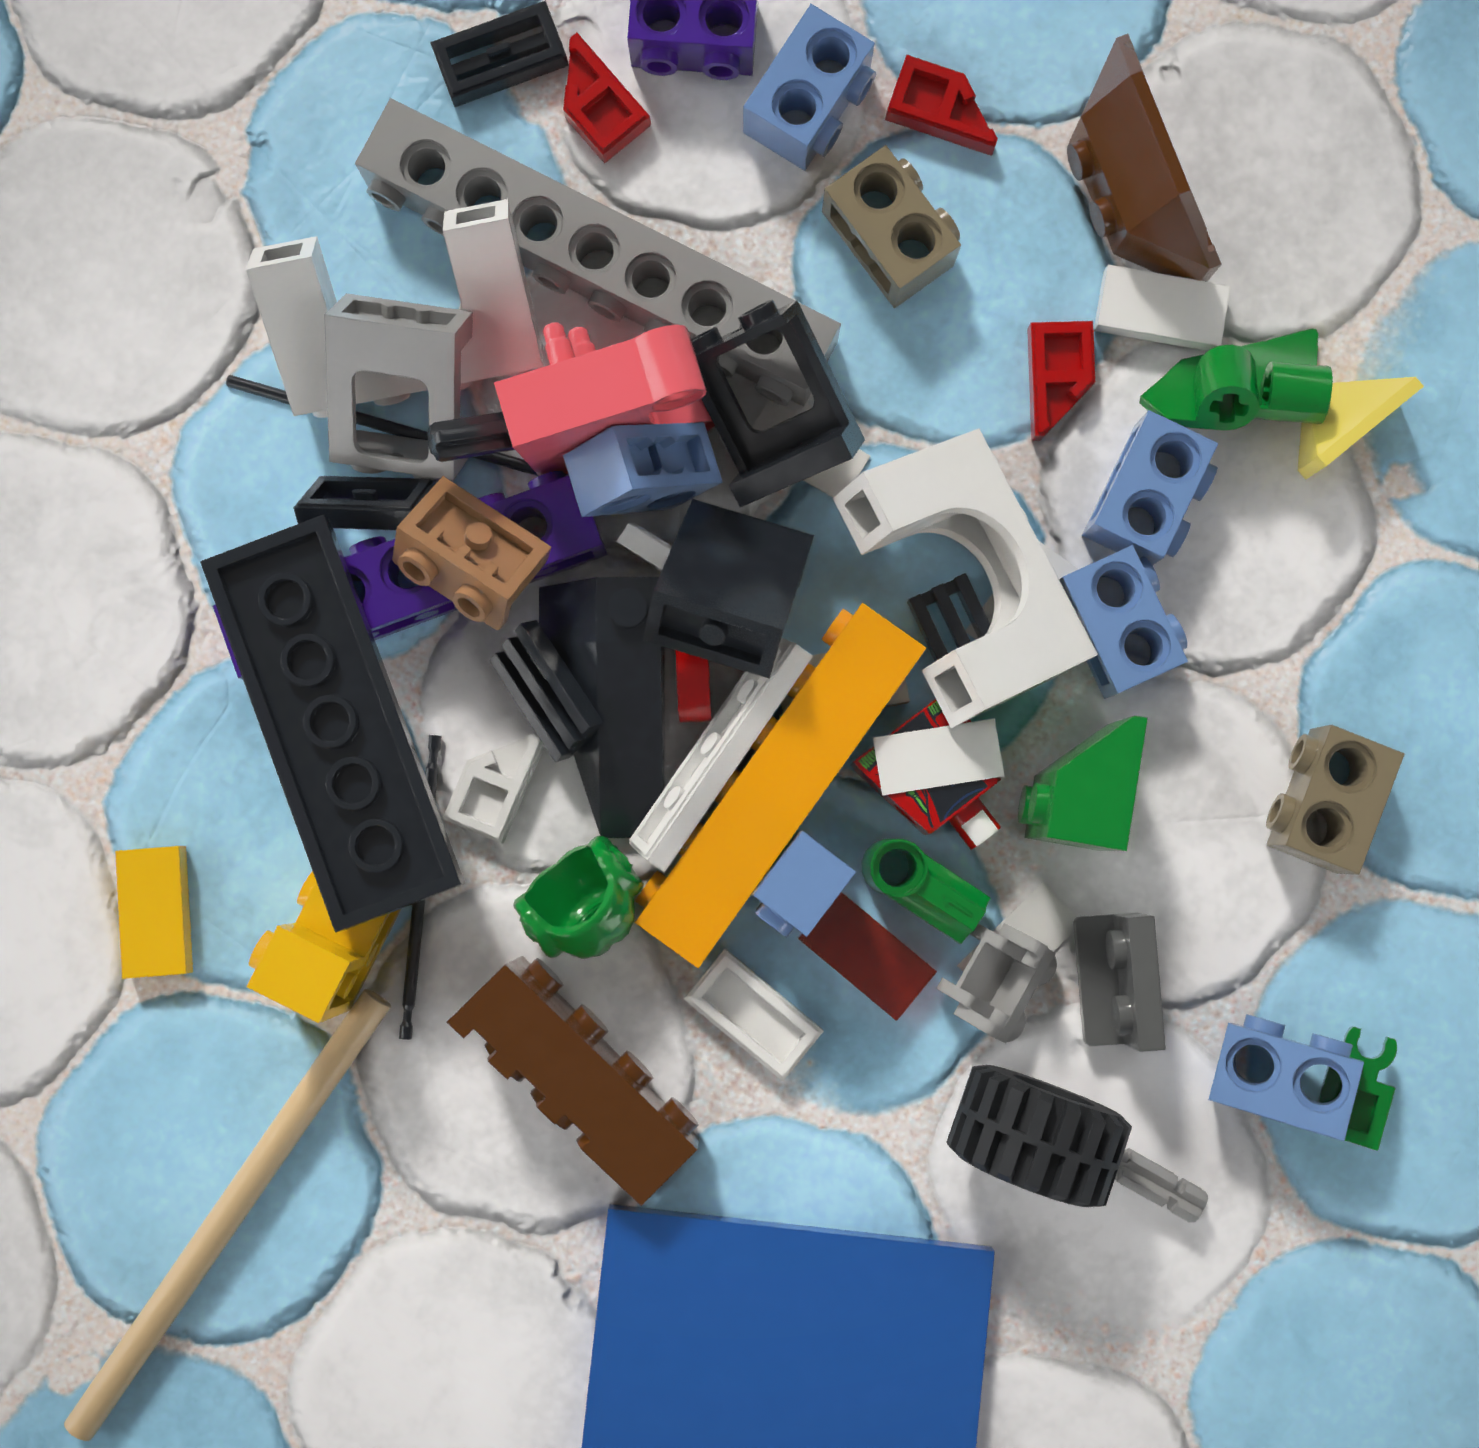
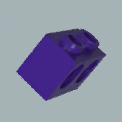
(690, 42)

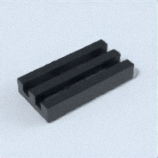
(506, 75)
(362, 501)
(940, 596)
(540, 697)

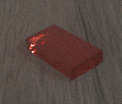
(869, 956)

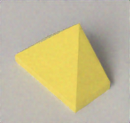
(1352, 413)

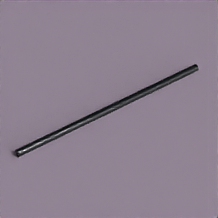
(375, 423)

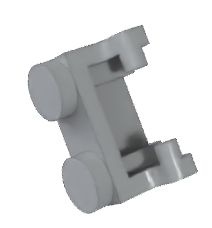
(1000, 981)

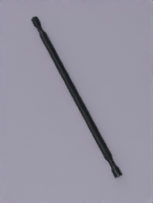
(417, 914)

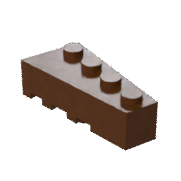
(579, 1076)

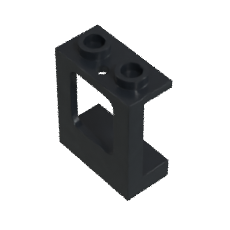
(791, 449)

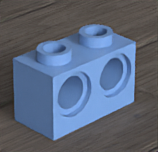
(797, 84)
(642, 468)
(1141, 485)
(1139, 614)
(801, 886)
(1282, 1094)

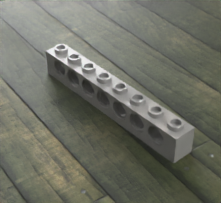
(410, 143)

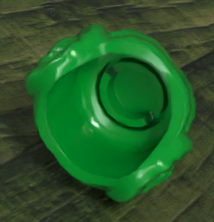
(581, 901)

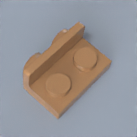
(468, 553)

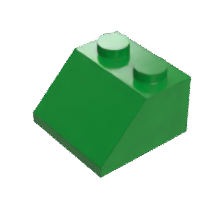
(1088, 791)

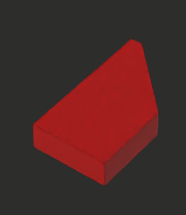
(599, 103)
(939, 105)
(1059, 370)

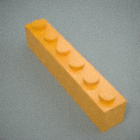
(779, 784)

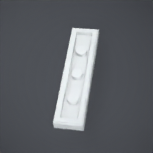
(716, 757)

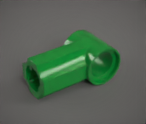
(928, 890)

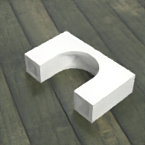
(491, 282)
(965, 496)

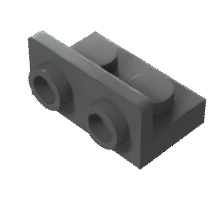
(1119, 981)

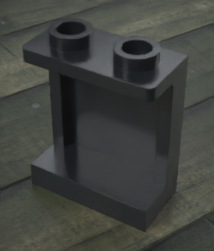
(728, 588)

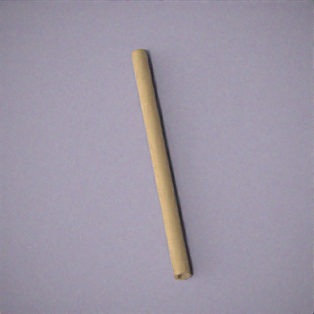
(226, 1216)

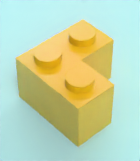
(311, 965)

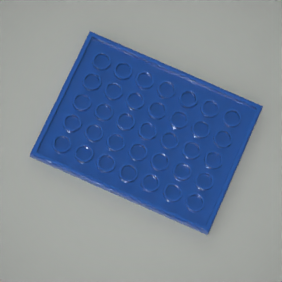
(784, 1336)

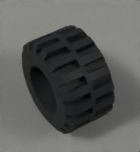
(1039, 1136)

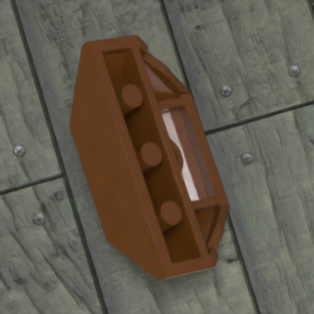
(1136, 176)

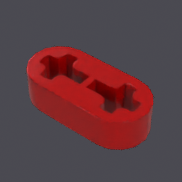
(693, 688)

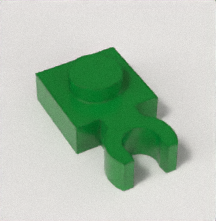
(1372, 1097)

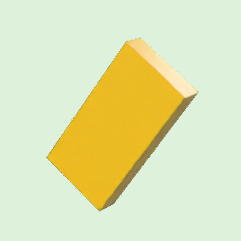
(154, 912)

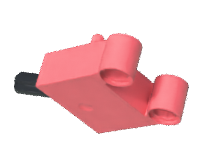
(580, 396)

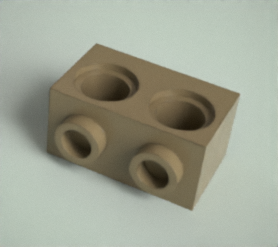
(876, 233)
(1348, 808)

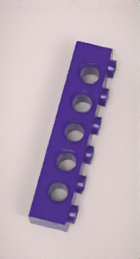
(394, 609)

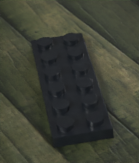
(332, 723)

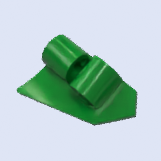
(1245, 383)

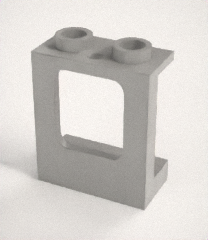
(396, 341)

